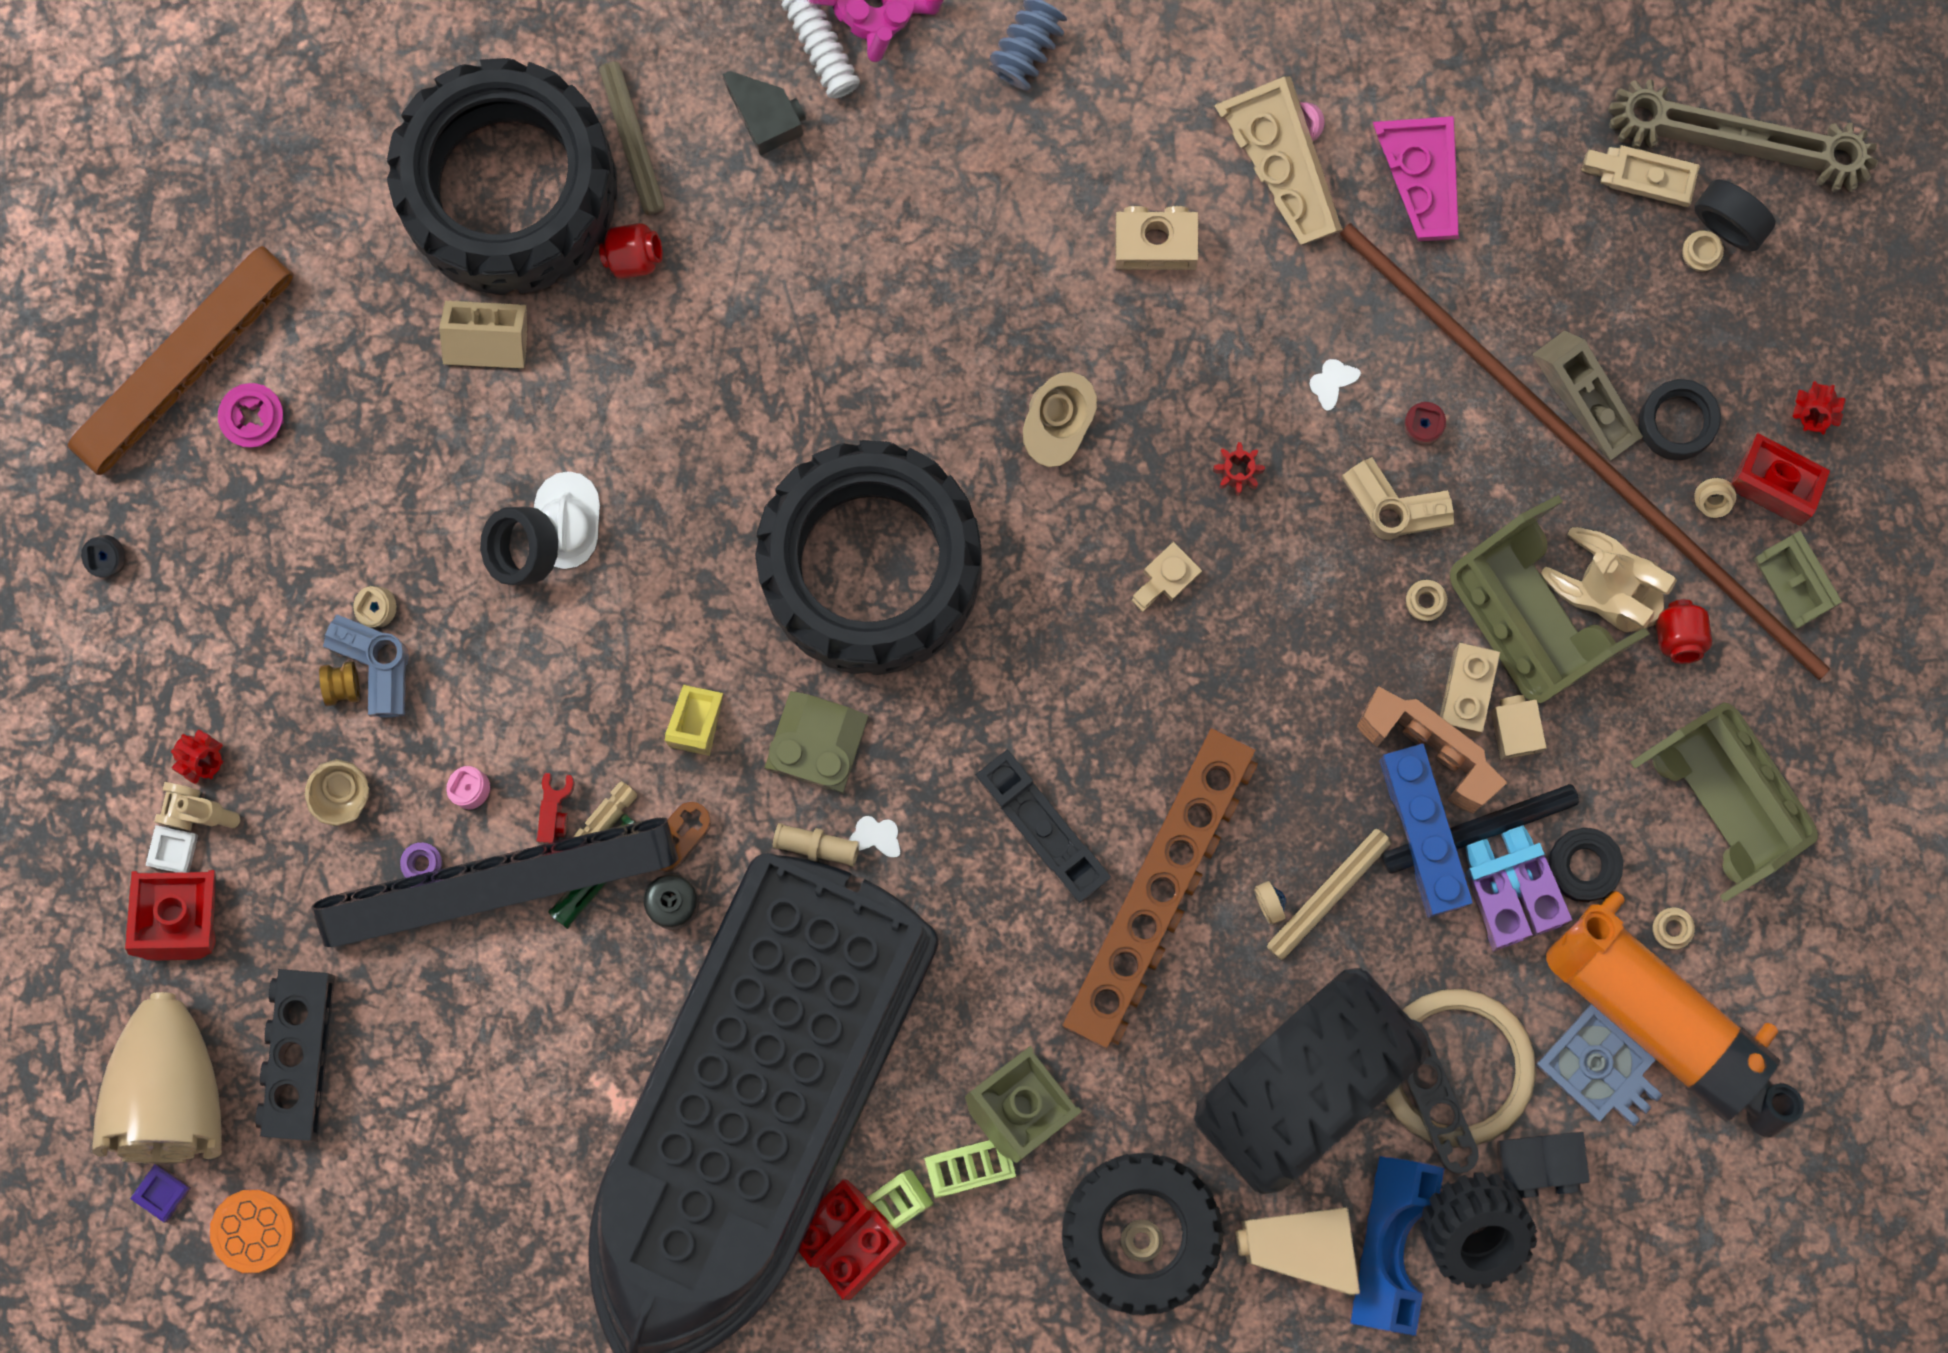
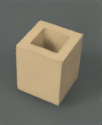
(1518, 727)

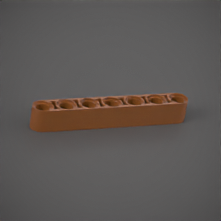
(180, 360)

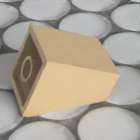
(1303, 1246)

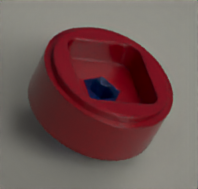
(1425, 423)

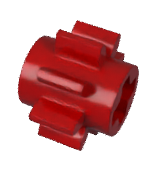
(1819, 408)
(1239, 480)
(197, 756)

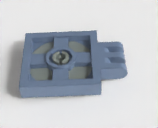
(1600, 1067)

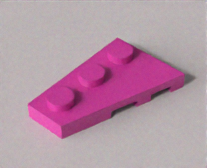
(1425, 172)

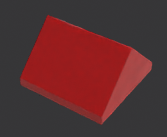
(1780, 480)

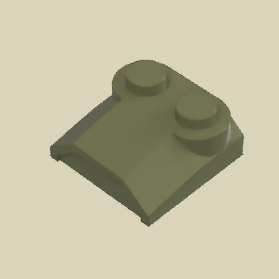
(816, 741)
(1020, 1106)

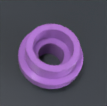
(415, 851)

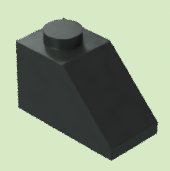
(765, 111)

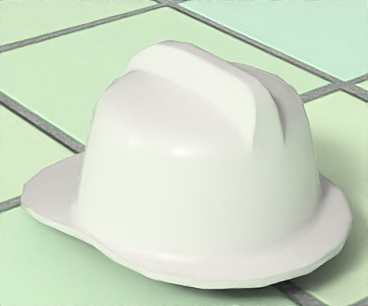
(574, 511)

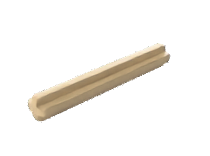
(1329, 894)

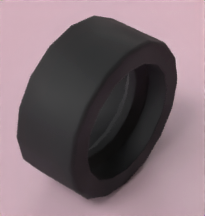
(1735, 215)
(1693, 391)
(496, 543)

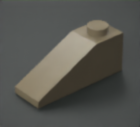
(1587, 393)

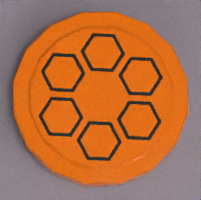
(252, 1231)

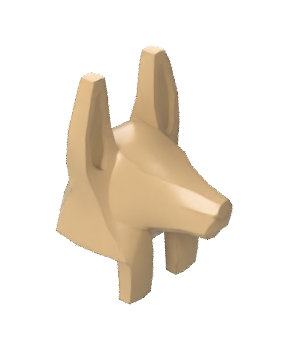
(1615, 584)

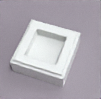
(171, 850)

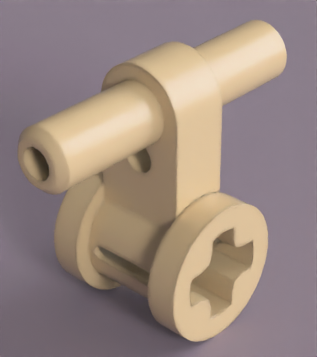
(184, 807)

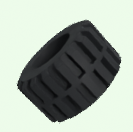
(1486, 1254)

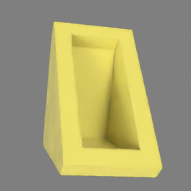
(694, 720)

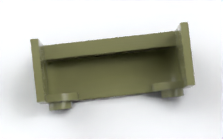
(1523, 615)
(1739, 793)

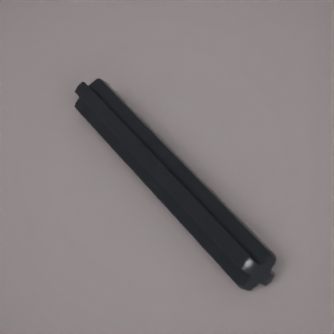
(1494, 823)

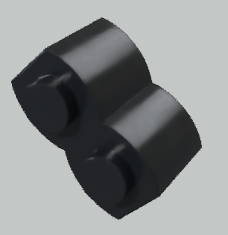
(1544, 1162)

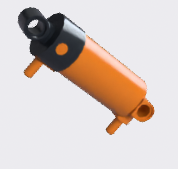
(1674, 1021)

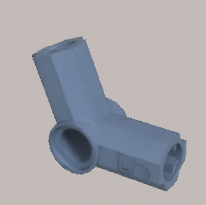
(363, 644)

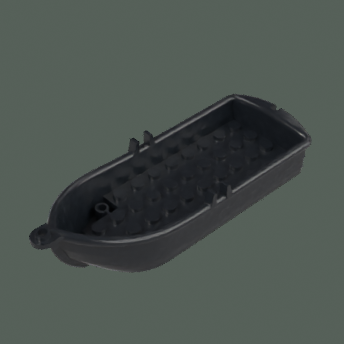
(751, 1104)

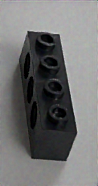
(303, 1119)

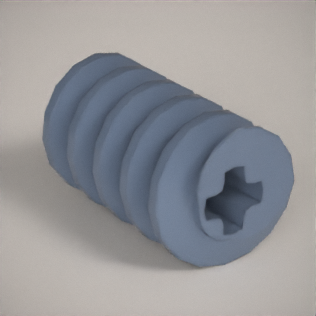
(1026, 41)

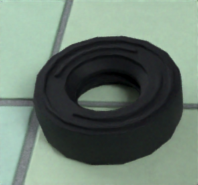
(1604, 847)

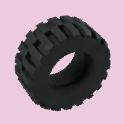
(1199, 1244)

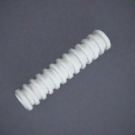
(822, 46)

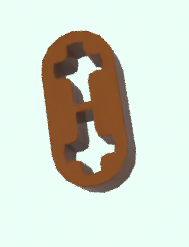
(692, 836)

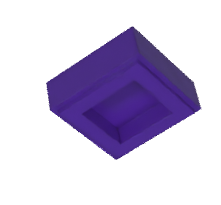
(160, 1193)

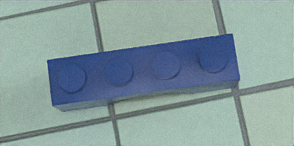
(1427, 830)
(1385, 1292)

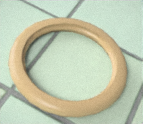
(1524, 1065)

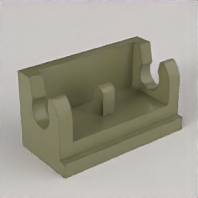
(1797, 580)

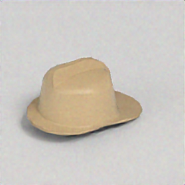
(1059, 418)

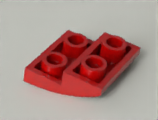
(849, 1240)

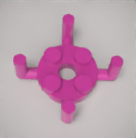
(880, 23)

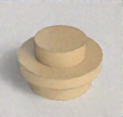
(1703, 251)

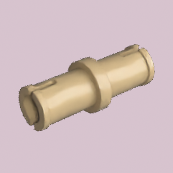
(816, 844)

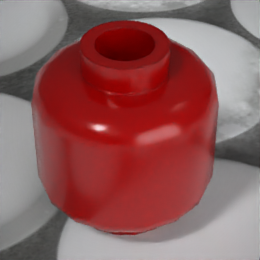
(631, 251)
(1684, 632)

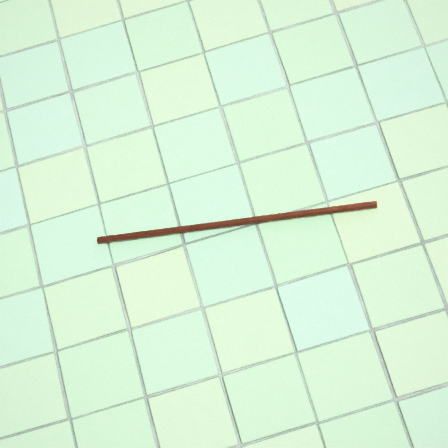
(1585, 452)

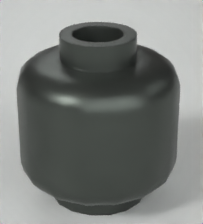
(678, 915)

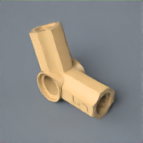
(1415, 512)

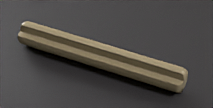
(632, 138)

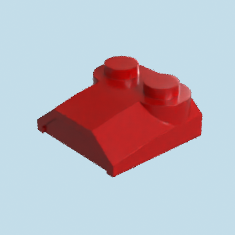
(171, 915)

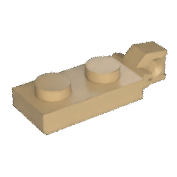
(1644, 174)

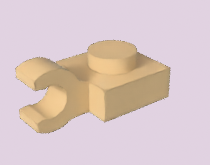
(1168, 575)

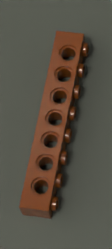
(1216, 753)

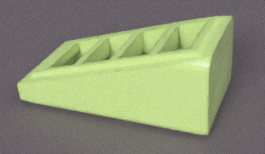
(936, 1178)
(913, 1190)

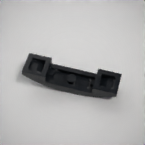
(1042, 827)

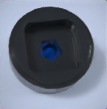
(103, 556)

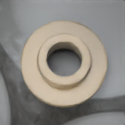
(1719, 505)
(1431, 588)
(1685, 923)
(1131, 1250)

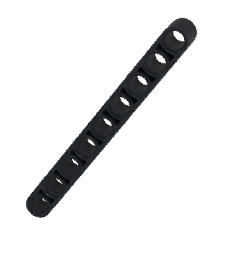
(495, 882)

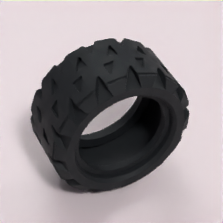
(481, 96)
(853, 473)
(1311, 1081)

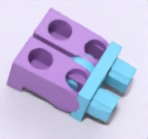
(1517, 875)

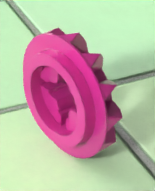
(250, 396)

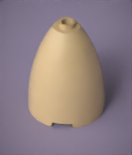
(159, 1089)

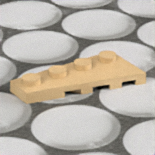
(1278, 141)

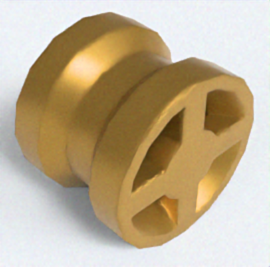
(339, 683)

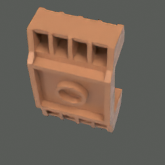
(1427, 727)

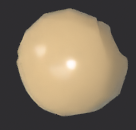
(336, 792)

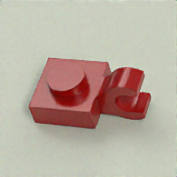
(551, 819)

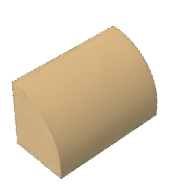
(483, 334)

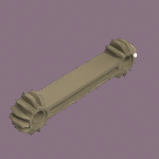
(1743, 135)

